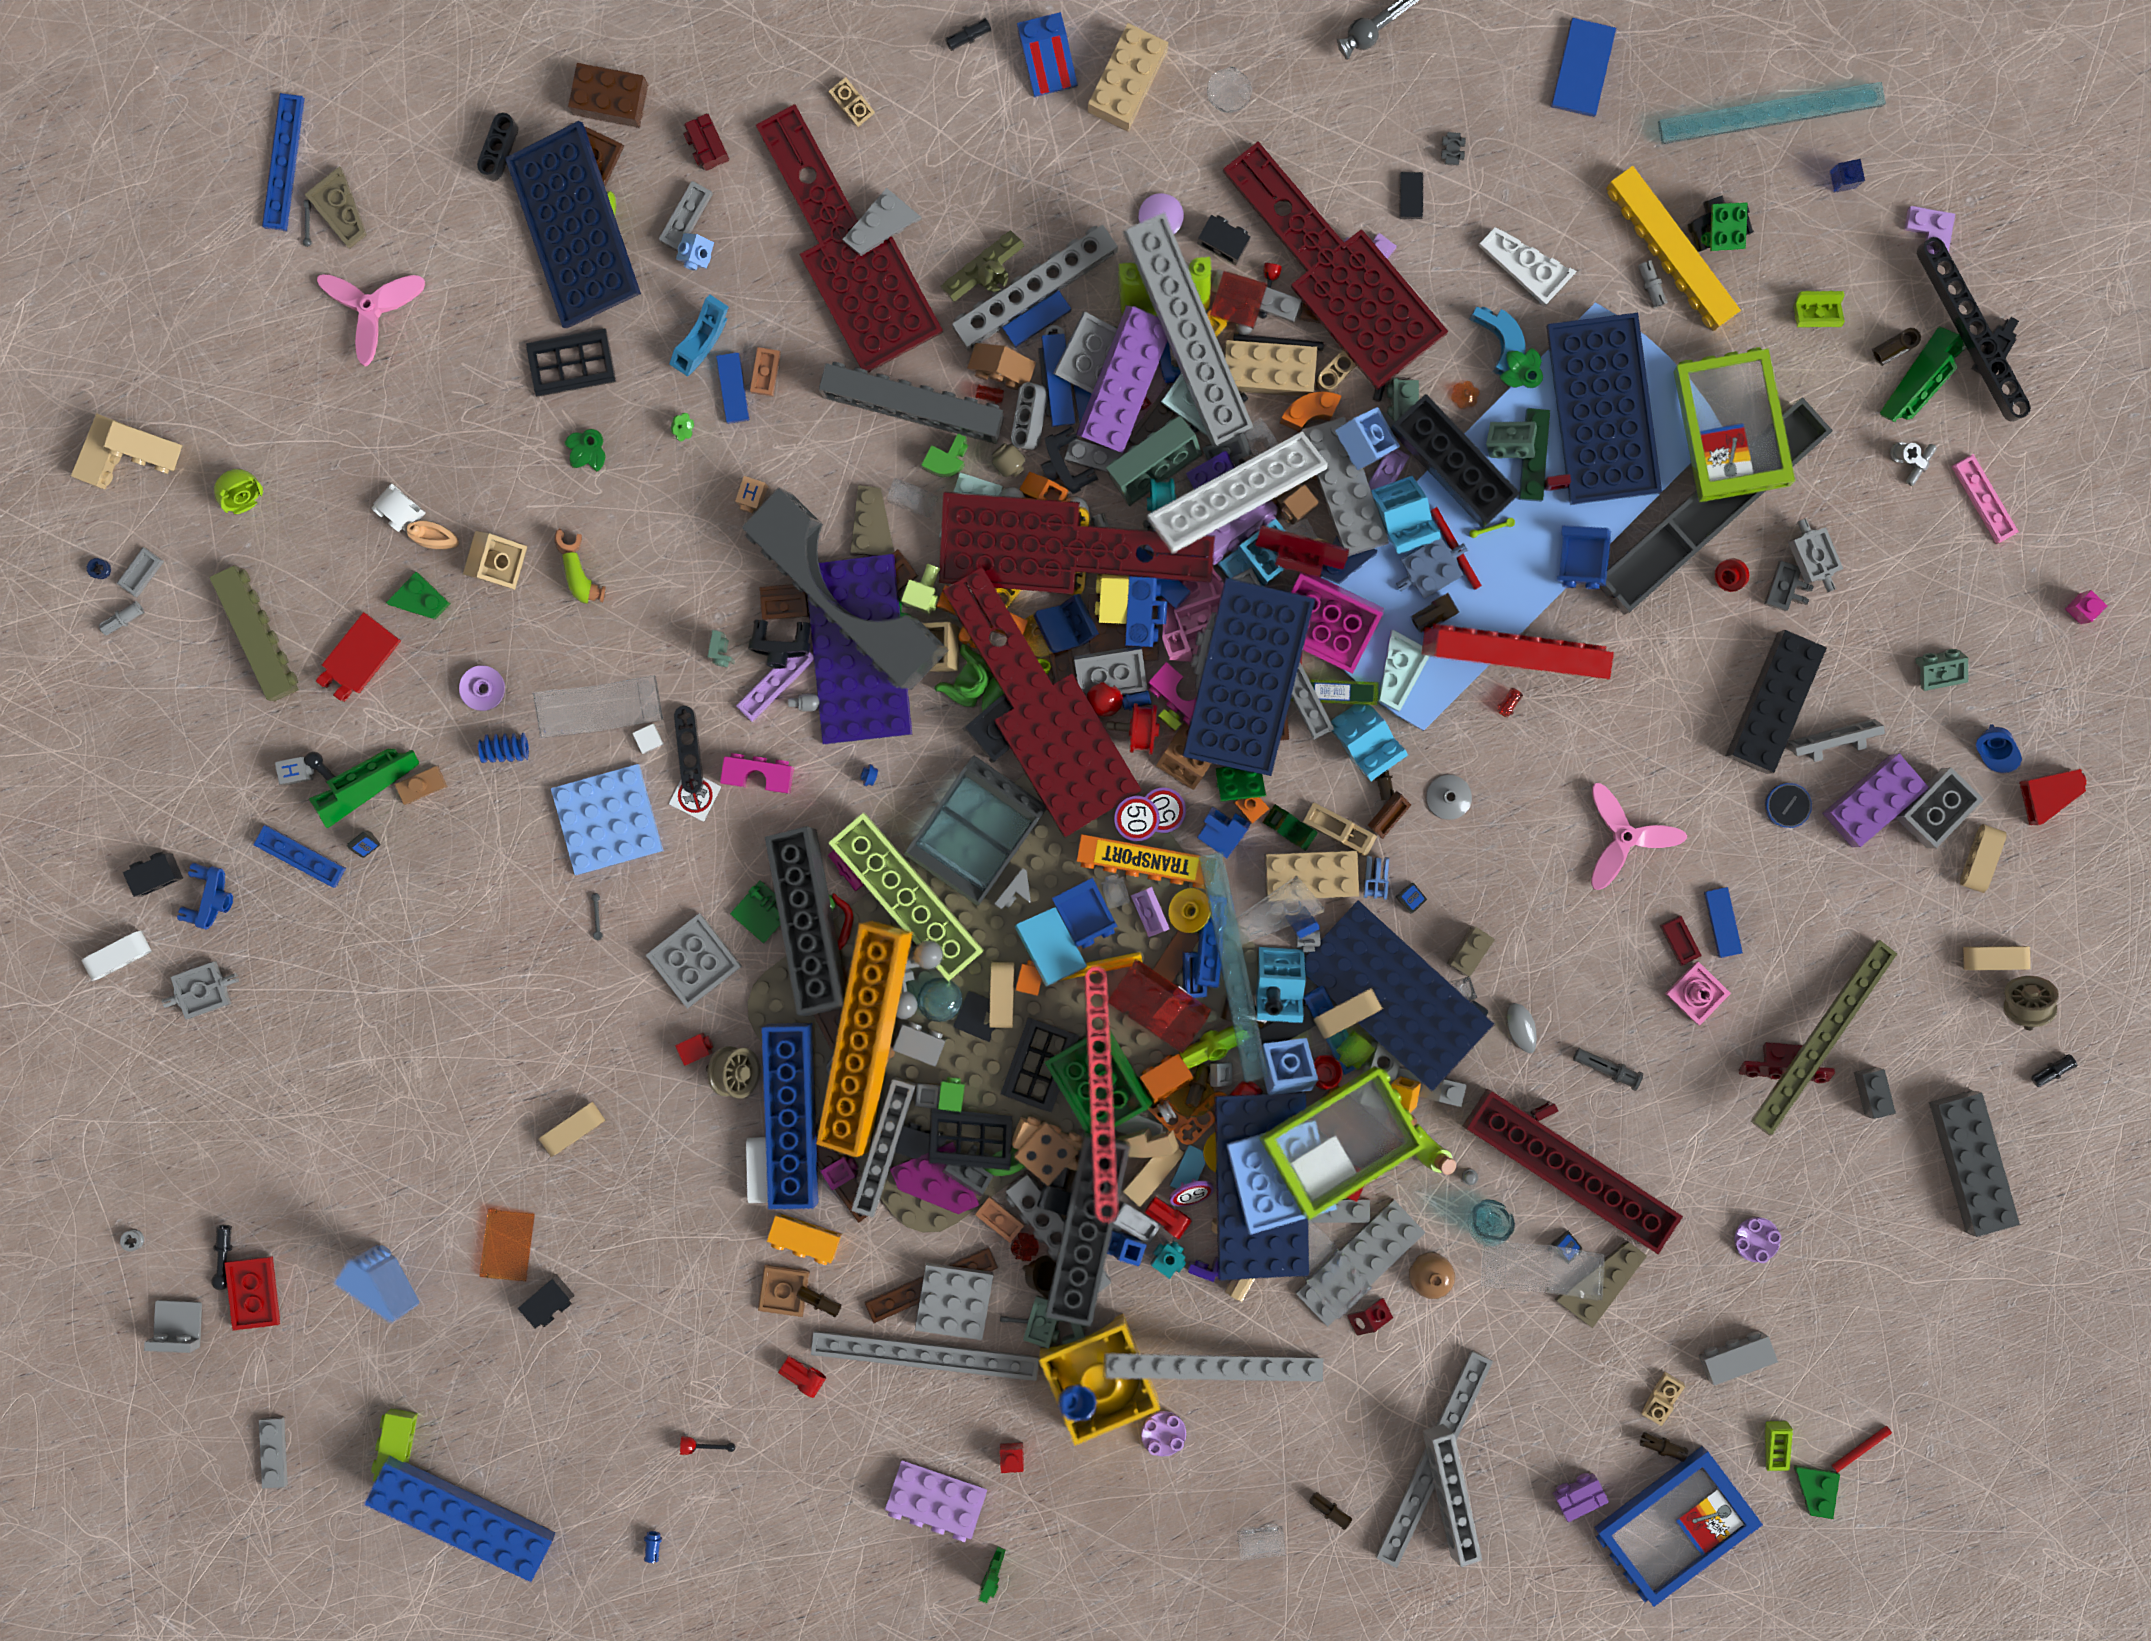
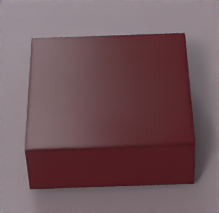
(1557, 482)
(1544, 1111)

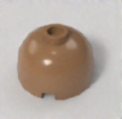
(1432, 1275)

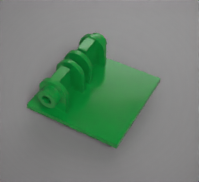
(1727, 227)
(1239, 784)
(758, 912)

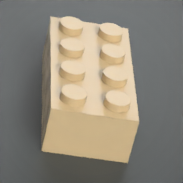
(1128, 77)
(1271, 367)
(1321, 872)

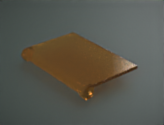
(506, 1245)

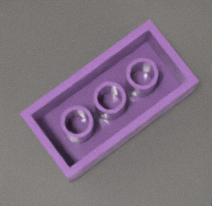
(1875, 800)

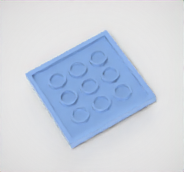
(607, 819)
(1260, 1187)

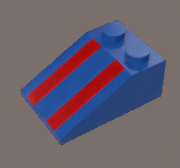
(1047, 54)

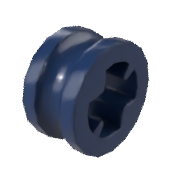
(91, 568)

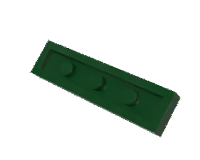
(1533, 469)

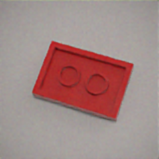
(252, 1293)

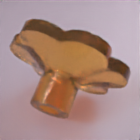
(1461, 398)

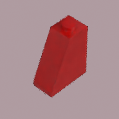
(2051, 793)

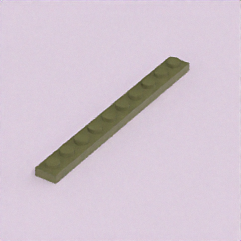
(1823, 1037)

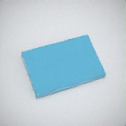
(1050, 946)

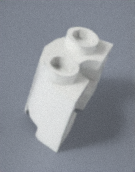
(397, 508)

